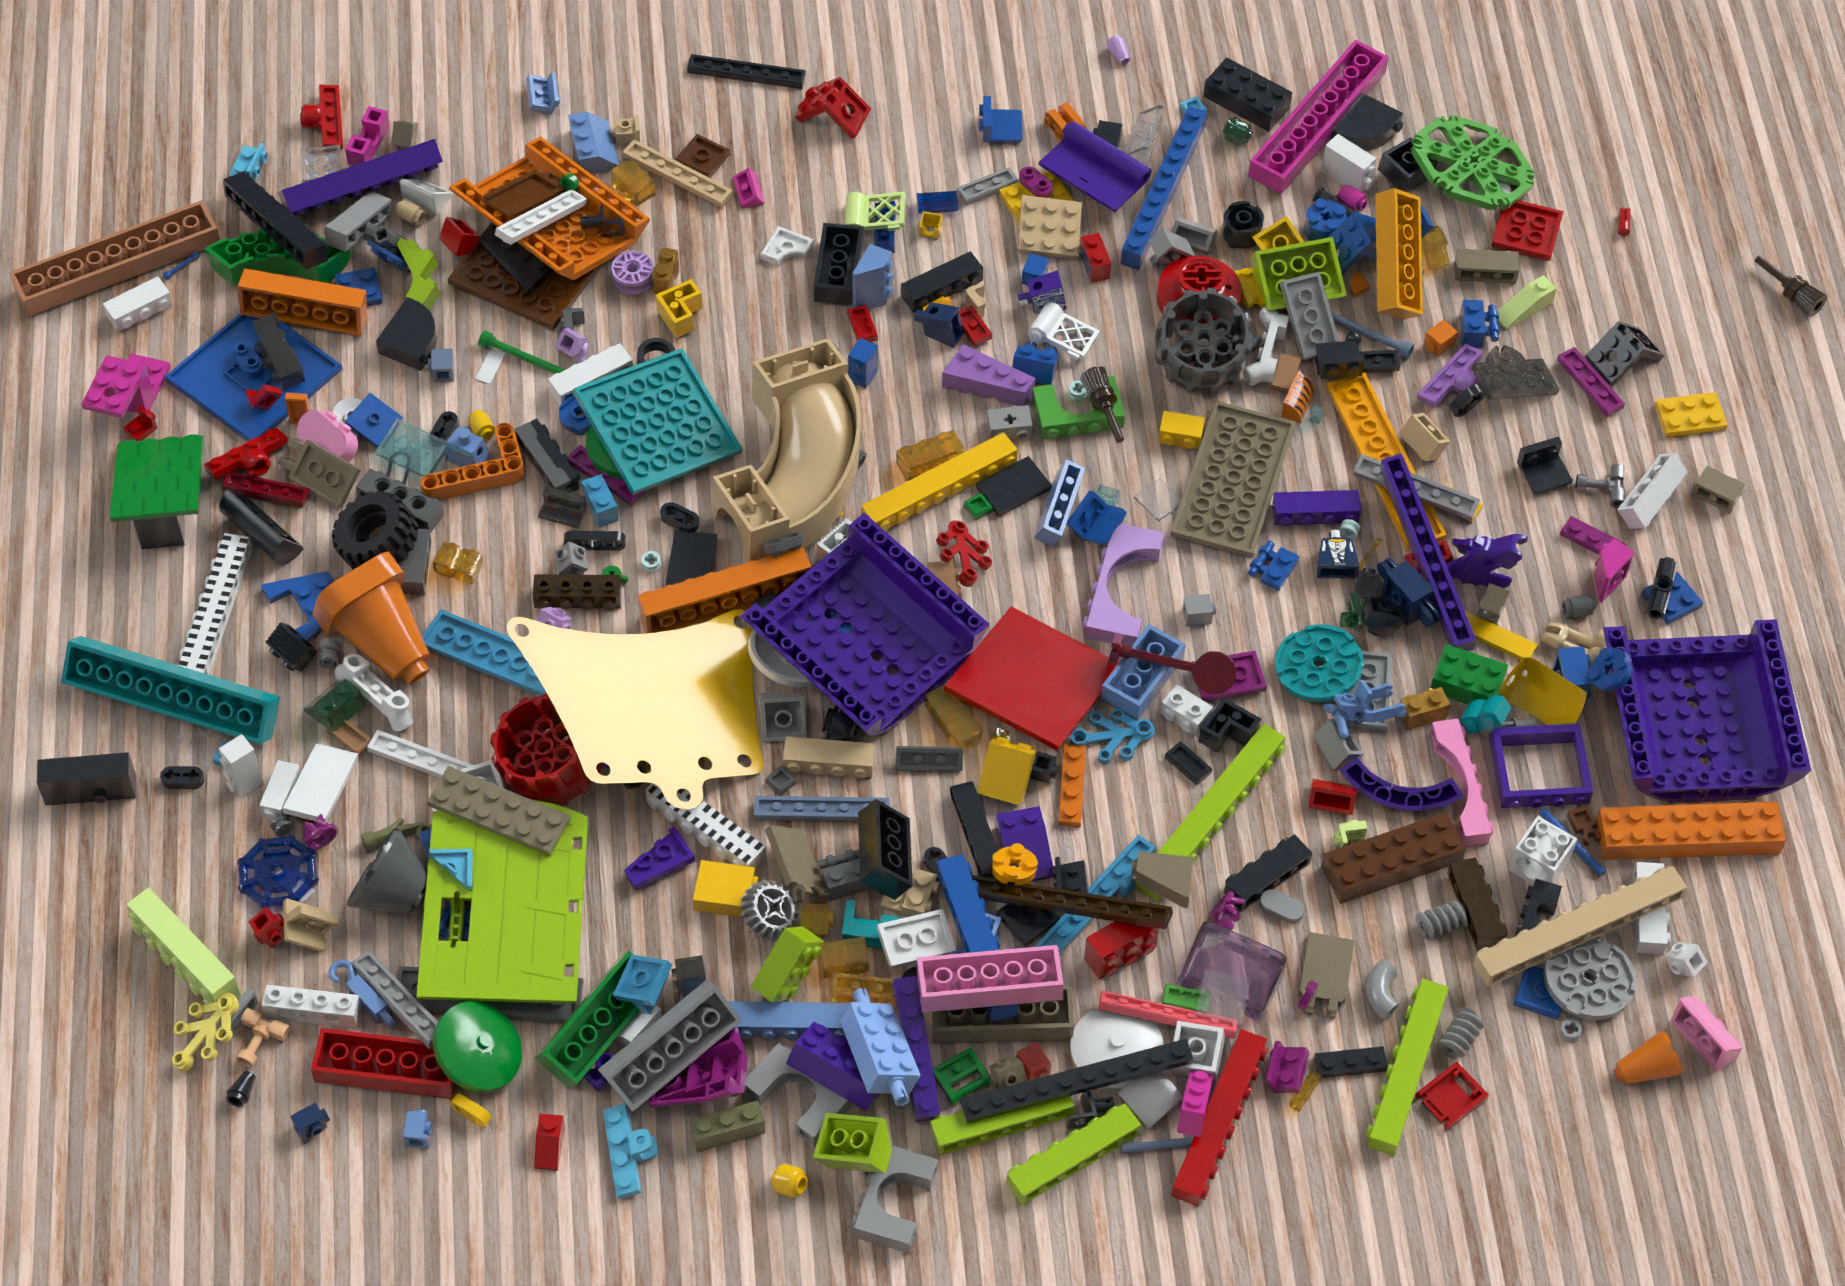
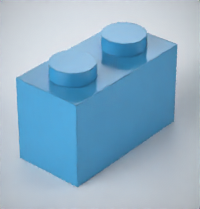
(600, 500)

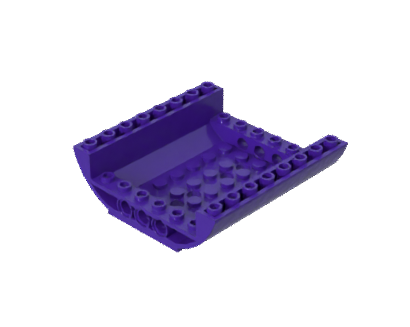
(893, 612)
(1741, 714)

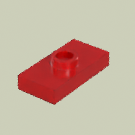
(862, 323)

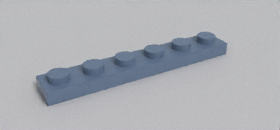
(811, 807)

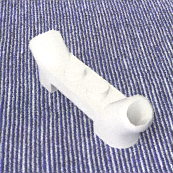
(1265, 368)
(390, 703)

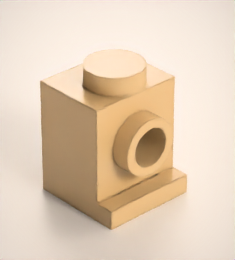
(626, 130)

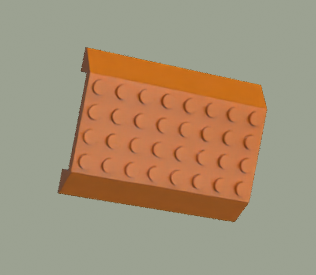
(563, 242)

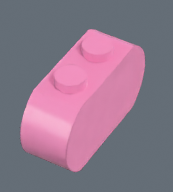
(329, 433)

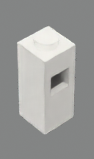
(279, 789)

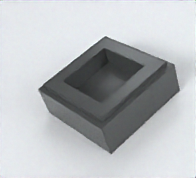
(780, 781)

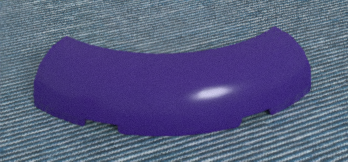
(1400, 796)

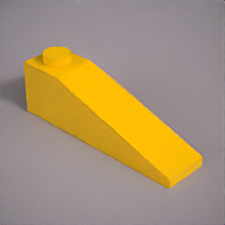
(1278, 235)

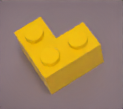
(677, 306)

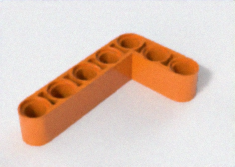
(485, 474)

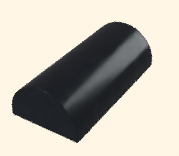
(259, 527)

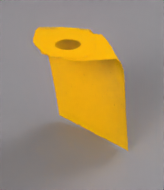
(1543, 693)

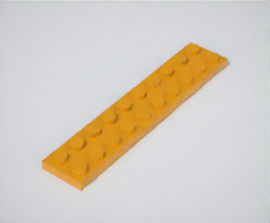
(1375, 438)

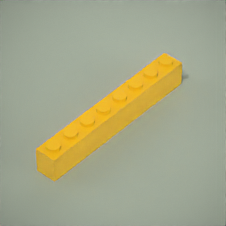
(941, 482)

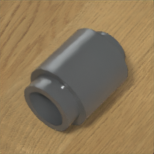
(1578, 606)

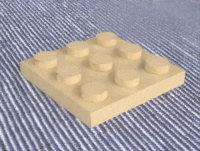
(1049, 227)

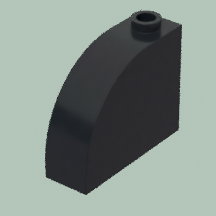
(1369, 123)
(409, 335)

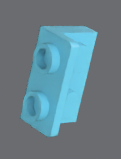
(250, 161)

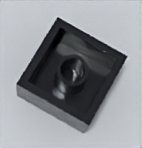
(1401, 167)

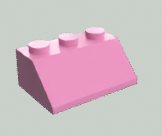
(1706, 1032)

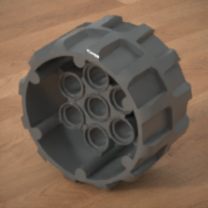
(1203, 306)

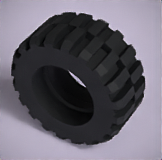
(363, 518)

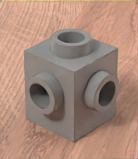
(571, 559)

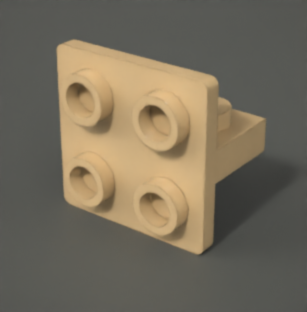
(306, 924)

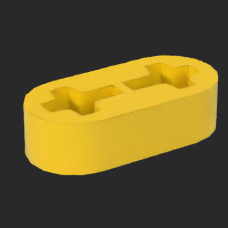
(470, 1110)

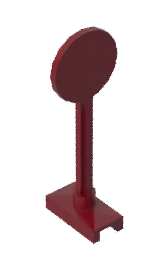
(1211, 672)

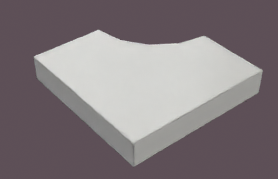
(785, 245)

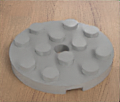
(1587, 999)

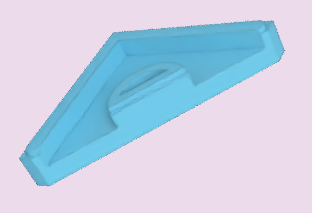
(456, 862)

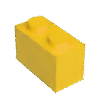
(1181, 430)

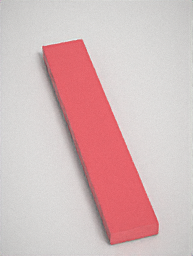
(1158, 1012)

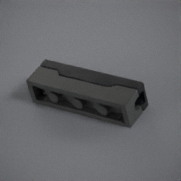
(546, 456)

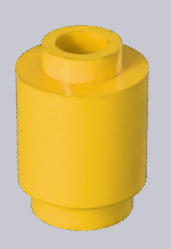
(481, 424)

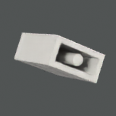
(1348, 164)

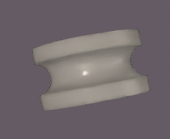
(1575, 1035)

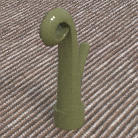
(371, 840)

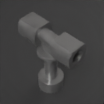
(1611, 485)

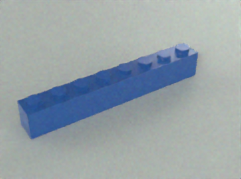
(970, 916)

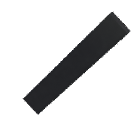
(746, 71)

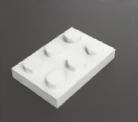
(915, 937)

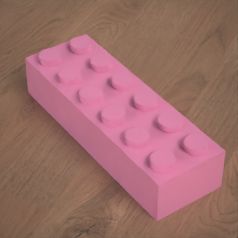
(989, 978)

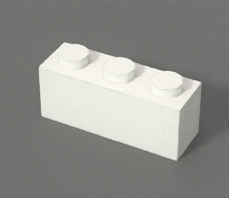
(138, 304)
(240, 766)

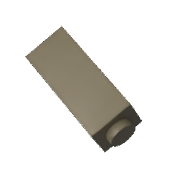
(1164, 875)

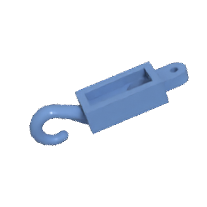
(369, 1000)

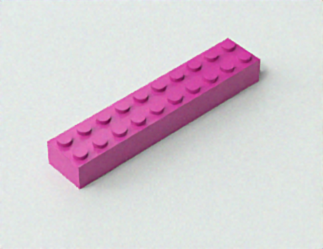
(1316, 116)

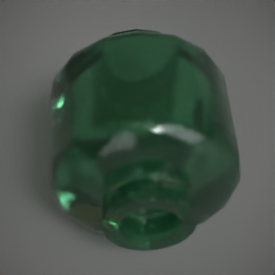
(1237, 131)

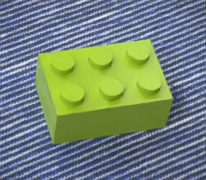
(787, 964)

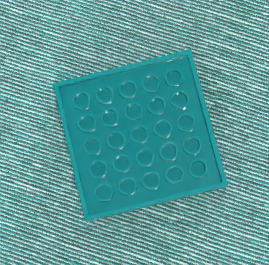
(657, 421)

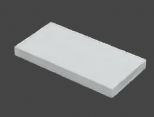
(320, 782)

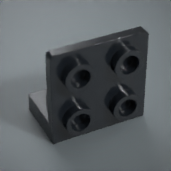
(1543, 466)

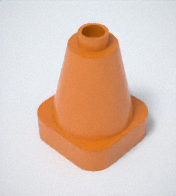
(375, 618)

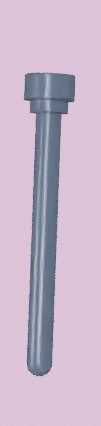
(1404, 348)

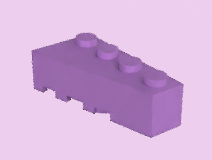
(987, 377)

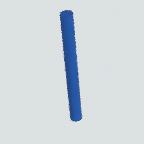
(1579, 849)

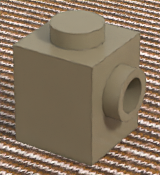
(404, 134)

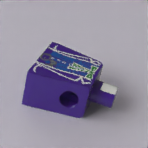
(1043, 290)

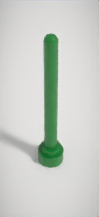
(487, 340)

